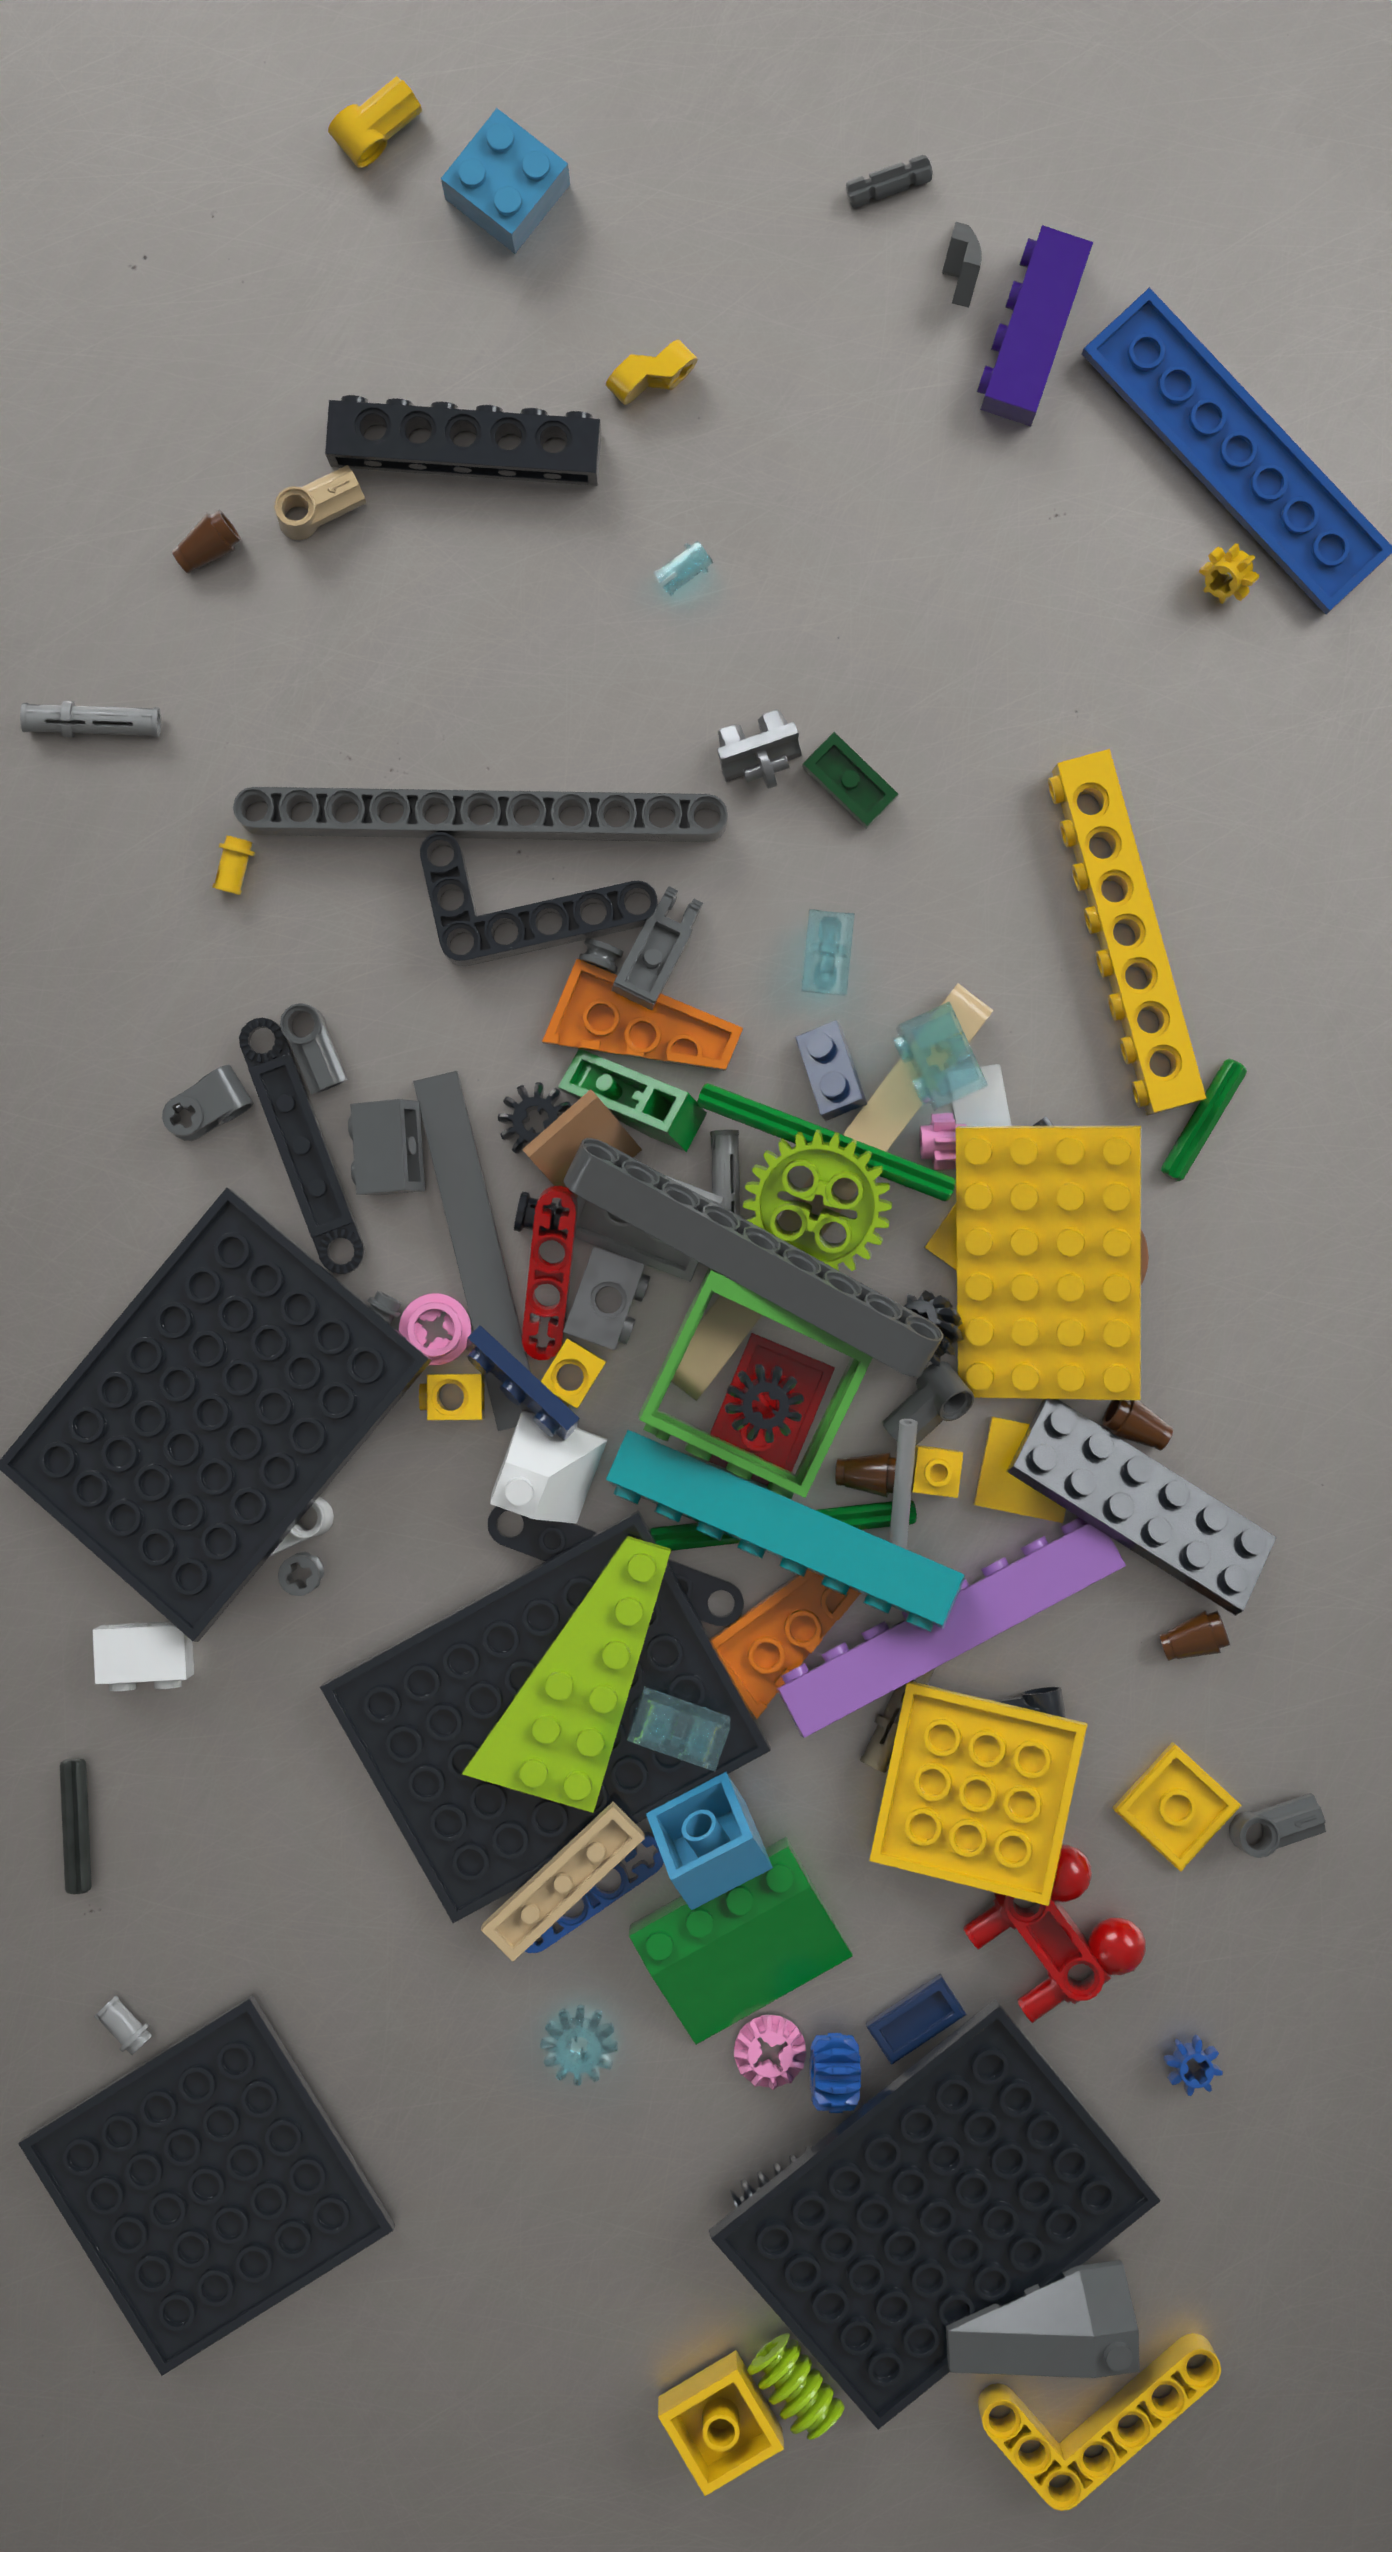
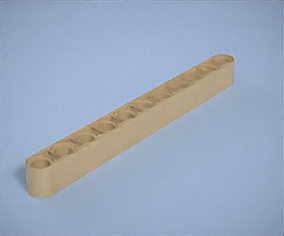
(875, 1125)

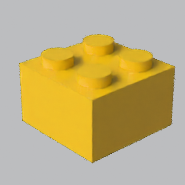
(720, 2423)

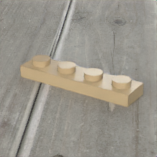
(562, 1881)

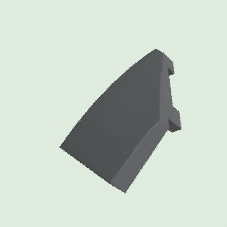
(963, 262)

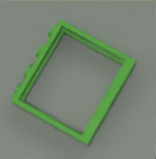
(740, 1461)

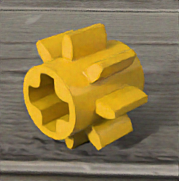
(1222, 584)

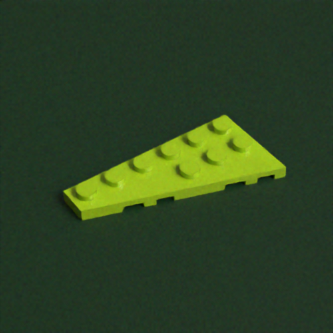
(570, 1708)

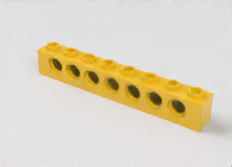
(1097, 777)

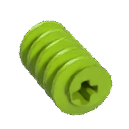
(797, 2385)

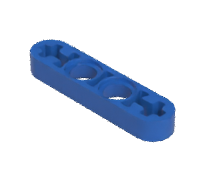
(597, 1899)

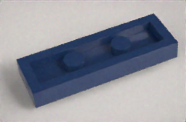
(520, 1384)

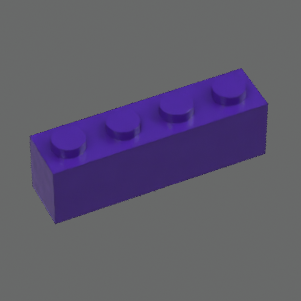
(1036, 325)

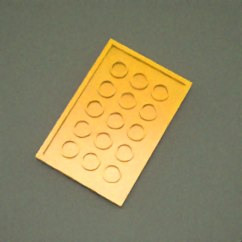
(1049, 1261)

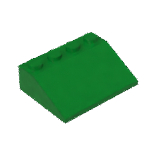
(740, 1946)

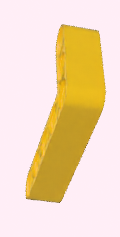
(1102, 2426)

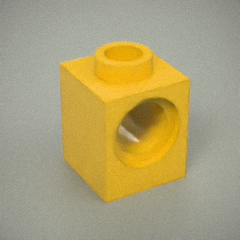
(586, 1360)
(474, 1396)
(937, 1471)

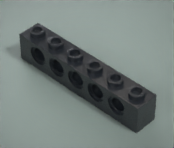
(483, 458)

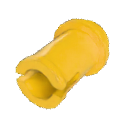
(232, 864)

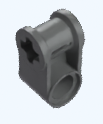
(215, 1100)

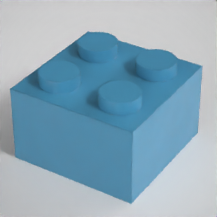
(506, 180)
(708, 1841)

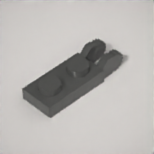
(655, 952)

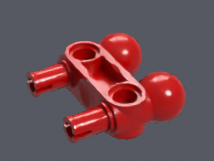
(1112, 1949)

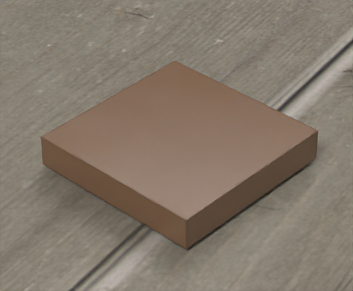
(558, 1143)

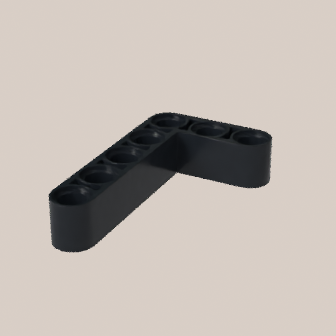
(526, 917)

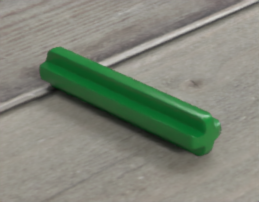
(1204, 1119)

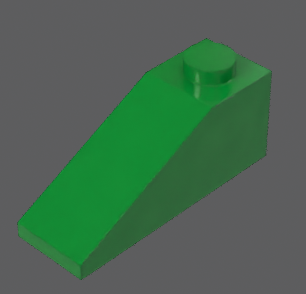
(636, 1099)

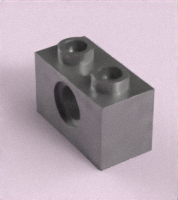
(603, 1271)

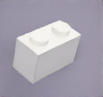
(142, 1654)

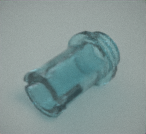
(686, 565)

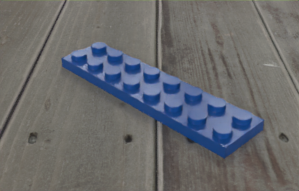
(1237, 451)

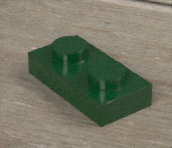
(850, 780)

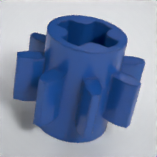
(1199, 2078)

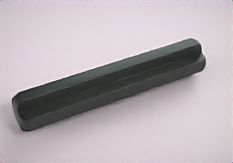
(75, 1826)

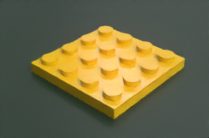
(978, 1792)

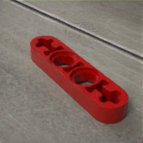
(544, 1272)

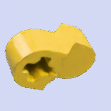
(659, 372)

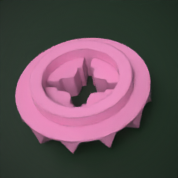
(429, 1308)
(774, 2031)

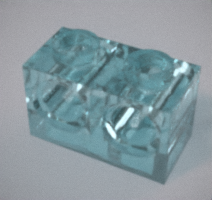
(679, 1729)

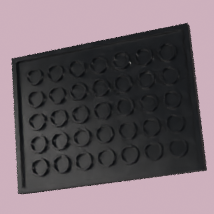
(213, 1414)
(439, 1693)
(930, 2208)

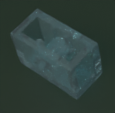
(943, 1031)

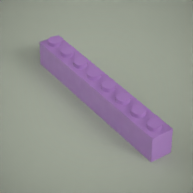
(980, 1612)

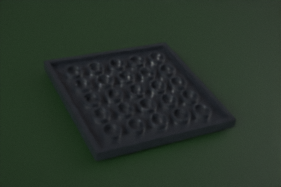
(207, 2185)

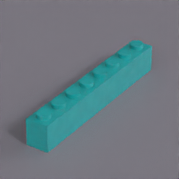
(785, 1529)

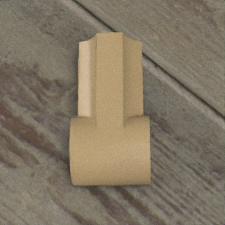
(322, 498)

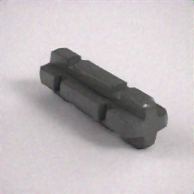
(889, 181)

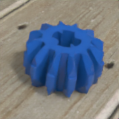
(835, 2073)

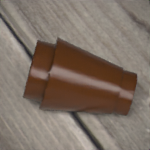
(206, 542)
(1137, 1423)
(867, 1473)
(1195, 1637)

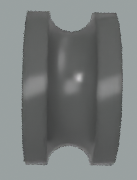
(601, 955)

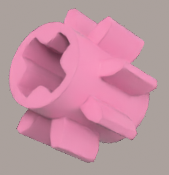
(939, 1141)

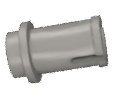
(123, 2026)

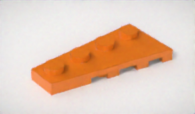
(606, 1022)
(779, 1636)

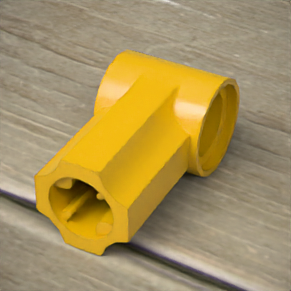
(366, 128)

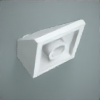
(545, 1474)

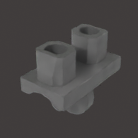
(761, 753)

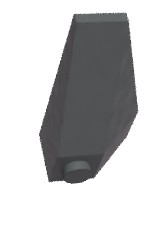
(1063, 2330)

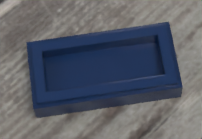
(915, 2019)

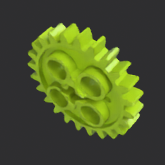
(828, 1164)

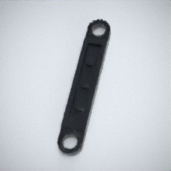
(301, 1145)
(549, 1538)

